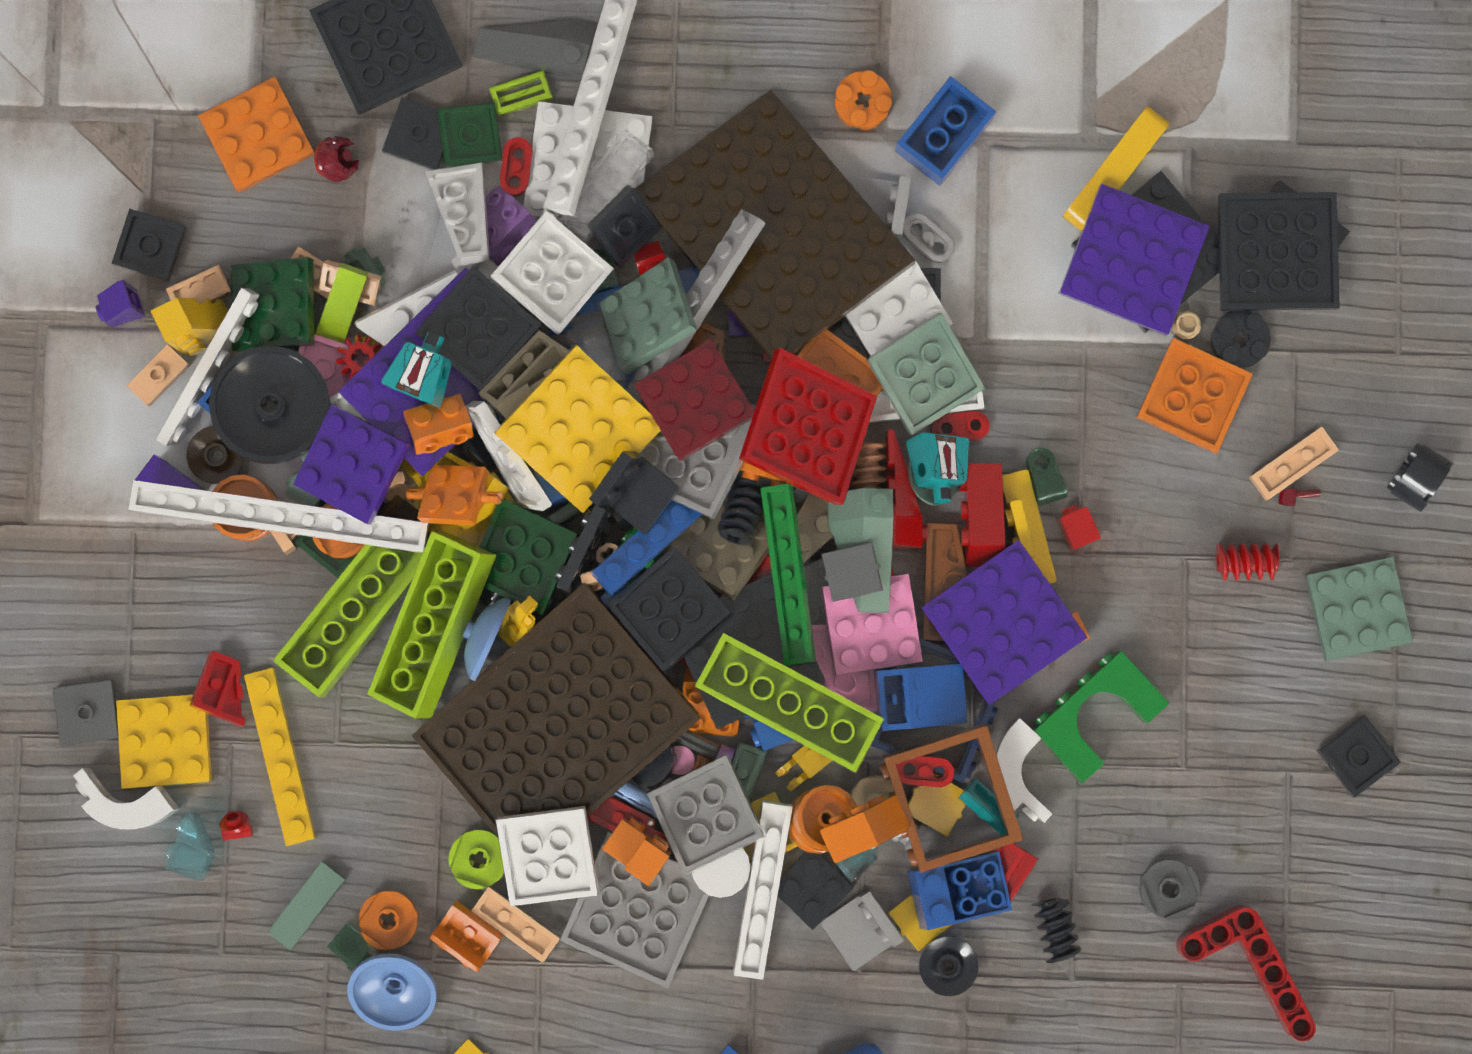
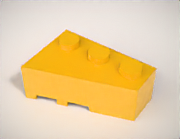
(188, 323)

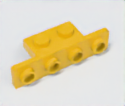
(1025, 520)

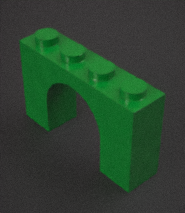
(1060, 730)

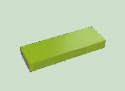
(342, 303)

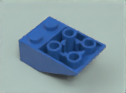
(920, 696)
(959, 891)

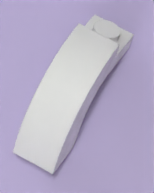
(1011, 751)
(106, 809)

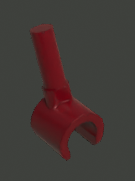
(1288, 496)

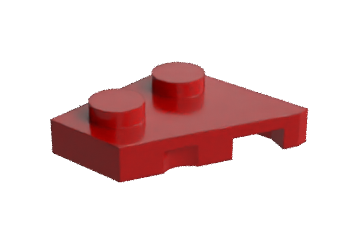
(220, 689)

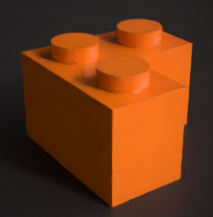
(865, 827)
(638, 850)

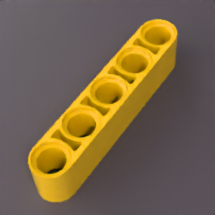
(1119, 163)

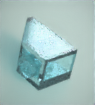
(857, 864)

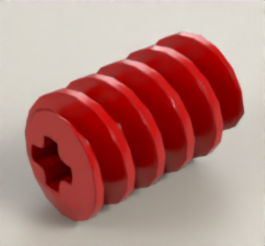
(1247, 560)

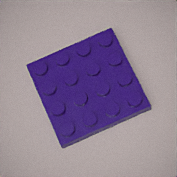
(1133, 259)
(1004, 622)

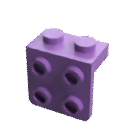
(506, 222)

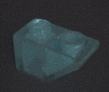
(192, 850)

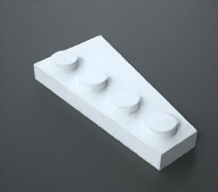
(463, 208)
(511, 466)

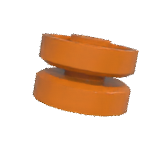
(249, 487)
(807, 813)

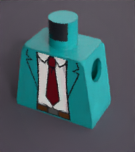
(420, 371)
(939, 463)

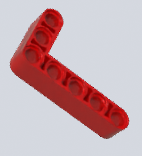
(1259, 963)

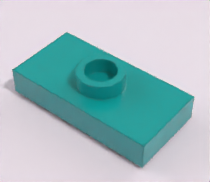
(984, 804)

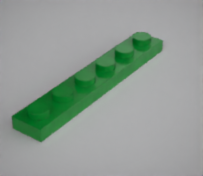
(788, 574)

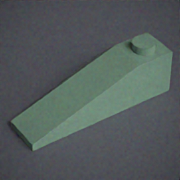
(863, 520)

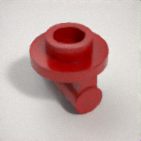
(235, 826)

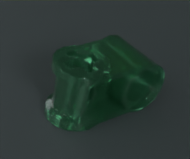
(1046, 483)

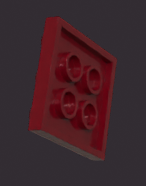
(695, 400)

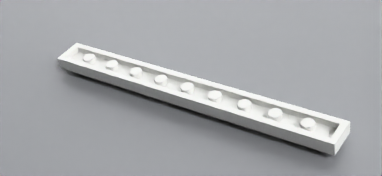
(589, 107)
(276, 516)

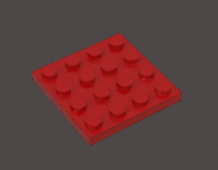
(808, 427)

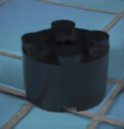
(1421, 477)

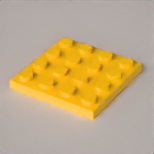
(577, 426)

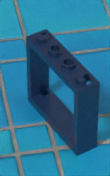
(986, 715)

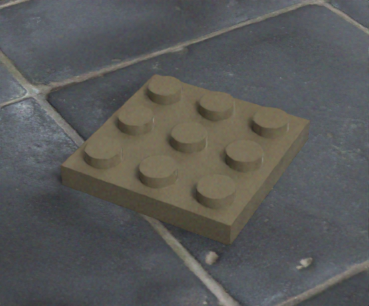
(719, 562)

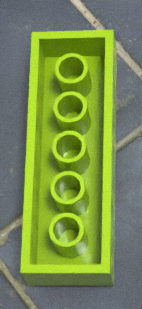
(348, 617)
(431, 625)
(789, 702)

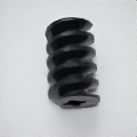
(741, 512)
(1057, 929)

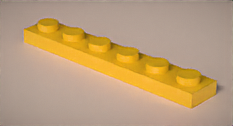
(280, 756)

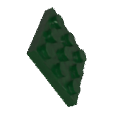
(284, 303)
(527, 554)

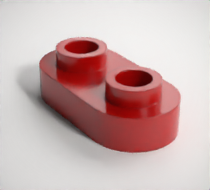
(516, 167)
(961, 425)
(923, 771)

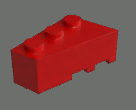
(982, 514)

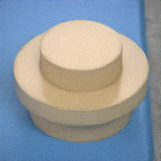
(1186, 325)

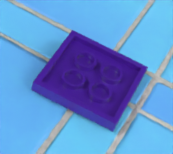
(351, 464)

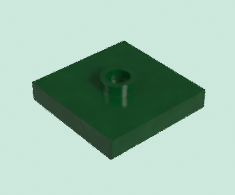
(469, 134)

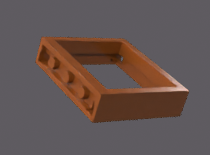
(997, 782)

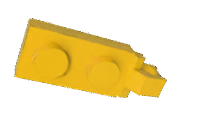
(517, 621)

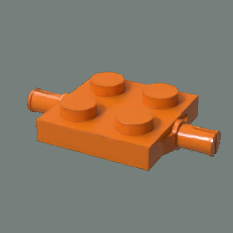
(453, 495)

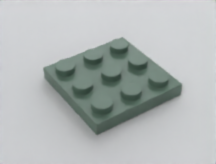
(647, 316)
(925, 373)
(1358, 609)

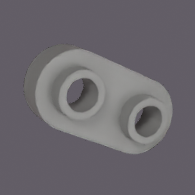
(930, 235)

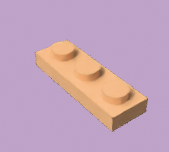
(1293, 463)
(516, 924)

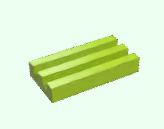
(501, 111)

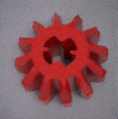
(353, 350)

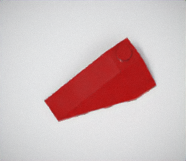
(907, 518)

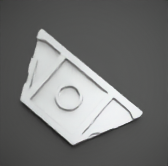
(391, 318)

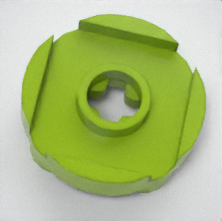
(463, 866)

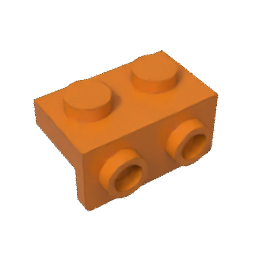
(439, 427)
(466, 936)

